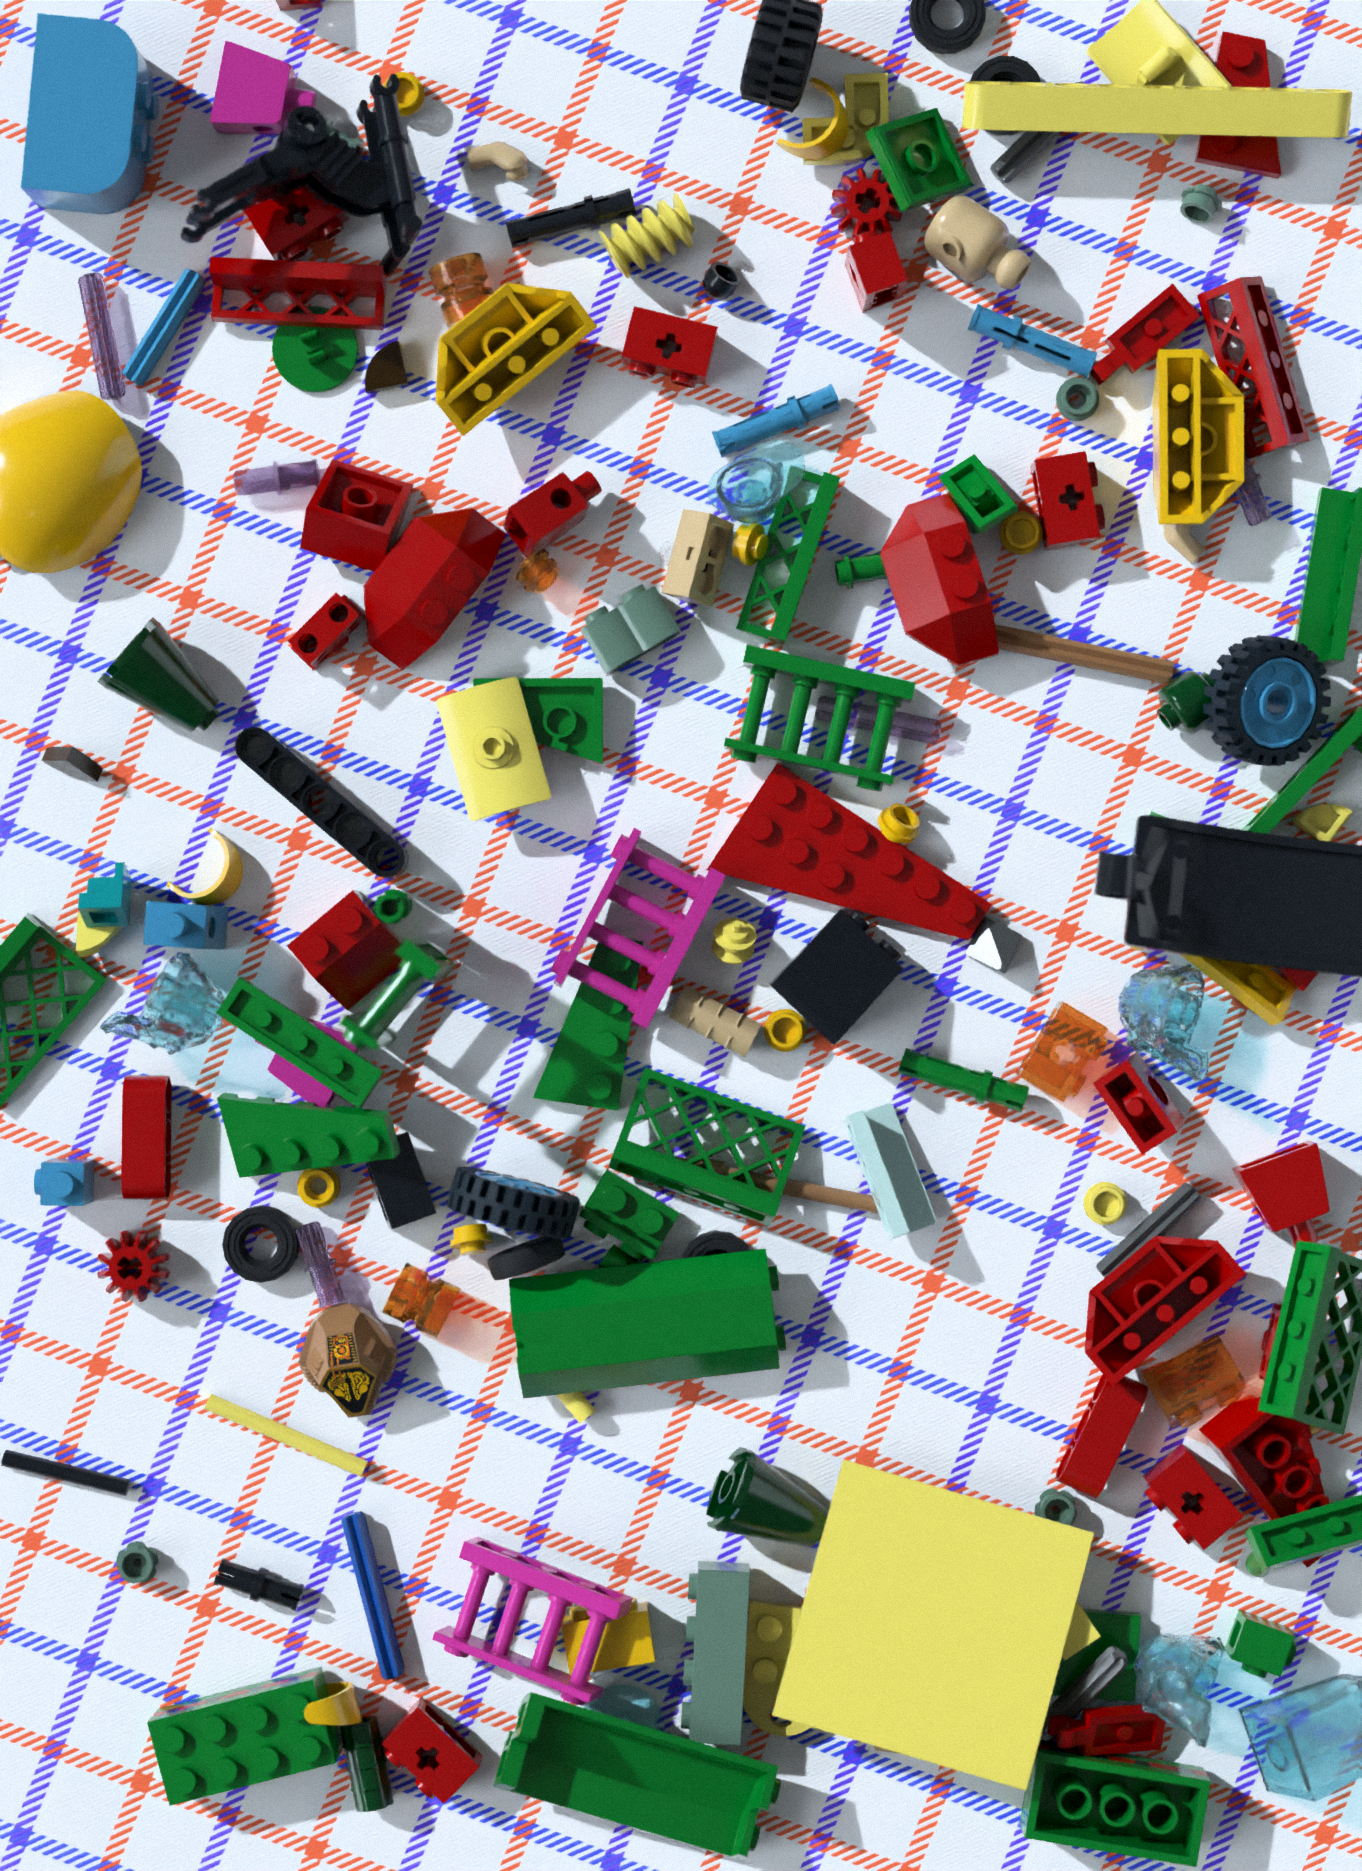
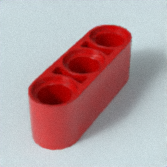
(146, 1137)
(1101, 1435)

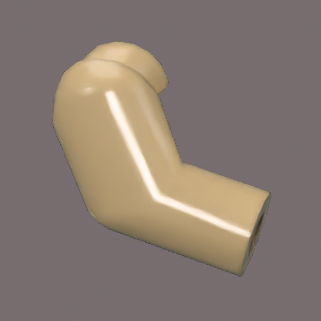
(503, 156)
(1183, 542)

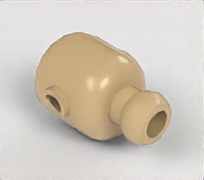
(974, 243)

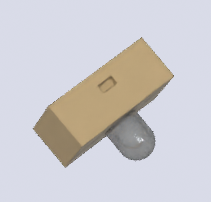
(696, 557)

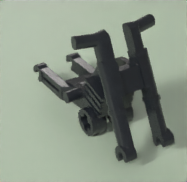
(329, 171)

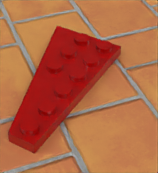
(823, 851)

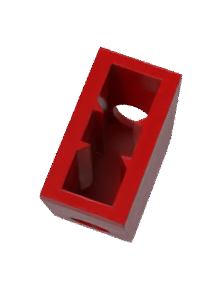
(537, 523)
(1287, 1190)

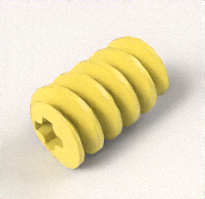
(649, 236)

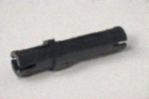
(566, 219)

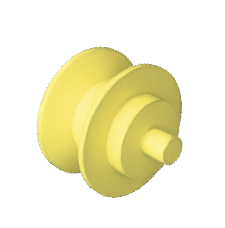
(733, 941)

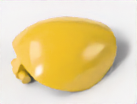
(64, 480)

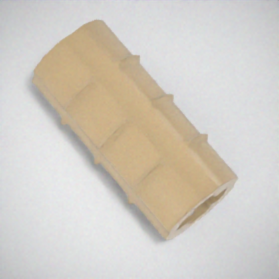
(715, 1021)

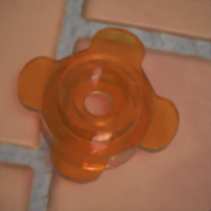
(538, 572)

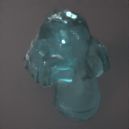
(177, 1009)
(1161, 1015)
(1176, 1678)

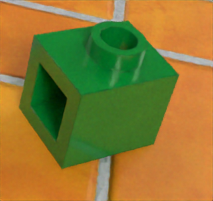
(1260, 1645)

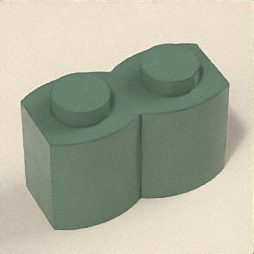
(630, 629)

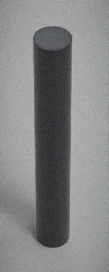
(65, 1472)

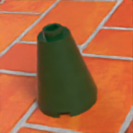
(162, 680)
(763, 1503)

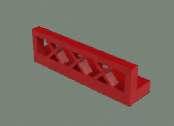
(298, 278)
(1263, 355)

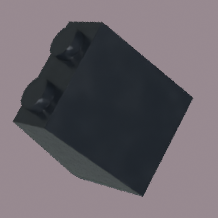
(838, 975)

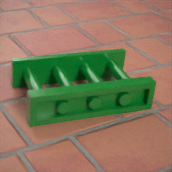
(848, 685)
(419, 964)

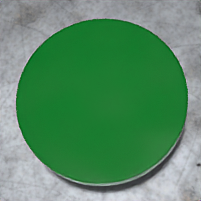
(314, 356)

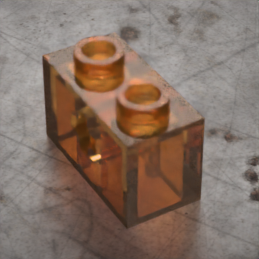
(1041, 1060)

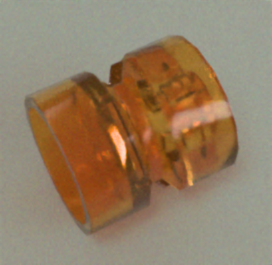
(456, 274)
(421, 1300)

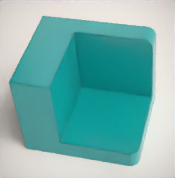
(107, 899)

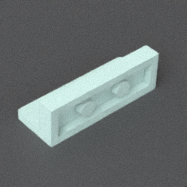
(890, 1170)

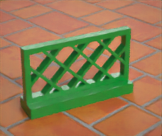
(12, 952)
(700, 1182)
(1303, 1335)

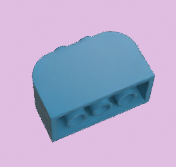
(87, 117)

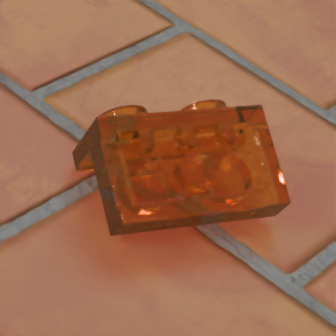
(1195, 1382)

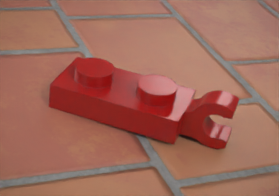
(1146, 333)
(1109, 1730)

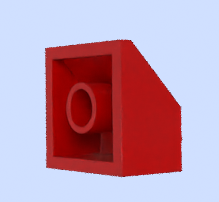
(355, 515)
(348, 950)

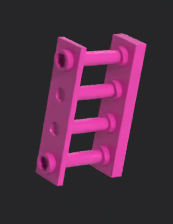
(660, 964)
(563, 1591)

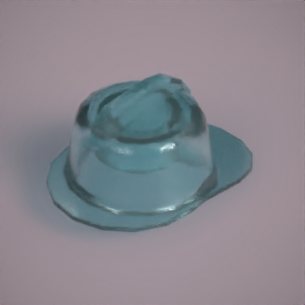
(756, 481)

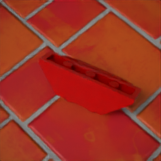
(427, 581)
(940, 582)
(1153, 1299)

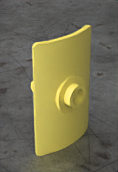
(1153, 50)
(493, 748)

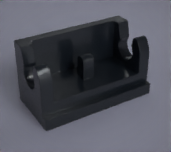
(401, 1186)

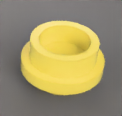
(1104, 1203)

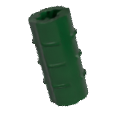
(367, 1765)

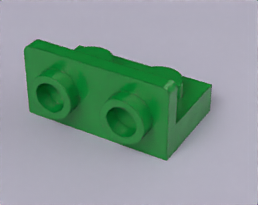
(628, 1215)

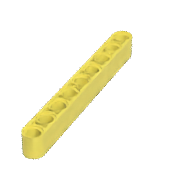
(1157, 109)

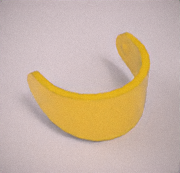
(829, 141)
(226, 884)
(337, 1709)

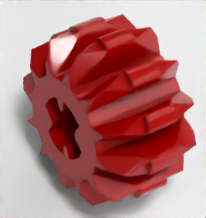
(856, 192)
(137, 1281)

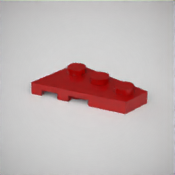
(1243, 64)

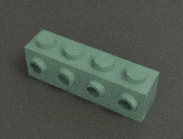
(718, 1652)

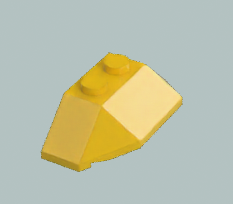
(504, 348)
(1194, 437)

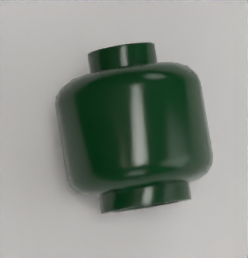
(1183, 702)

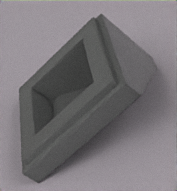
(994, 944)

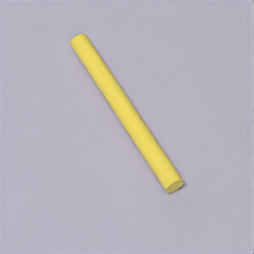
(285, 1435)

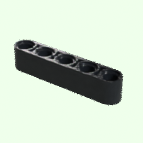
(303, 792)

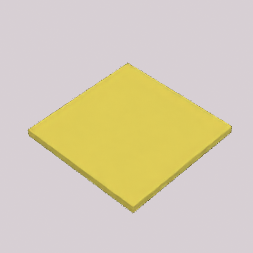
(933, 1624)

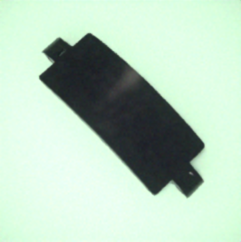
(1239, 896)

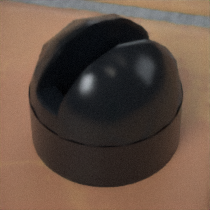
(720, 281)

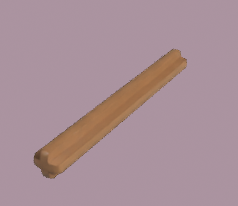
(1084, 654)

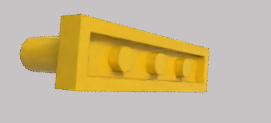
(1252, 985)

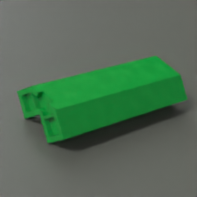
(645, 1323)
(636, 1776)

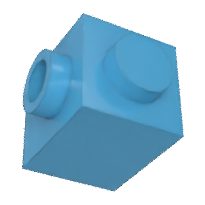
(65, 1182)

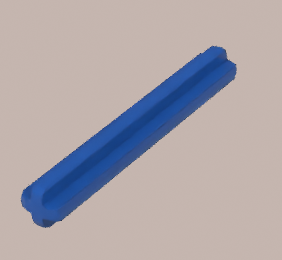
(373, 1595)

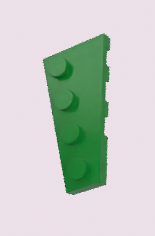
(593, 1041)
(300, 1136)

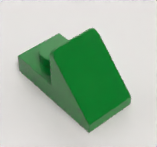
(977, 494)

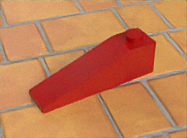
(1268, 1459)

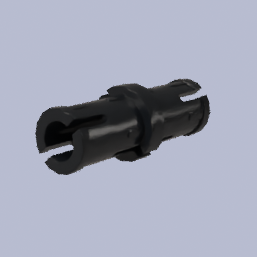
(259, 1584)

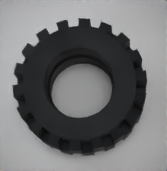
(781, 53)

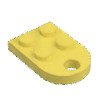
(767, 1649)

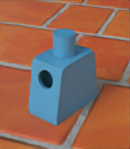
(185, 925)

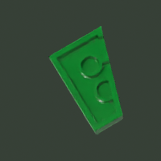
(564, 713)

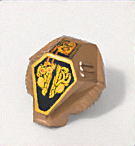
(348, 1357)

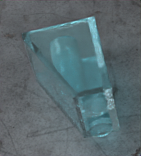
(1308, 1737)

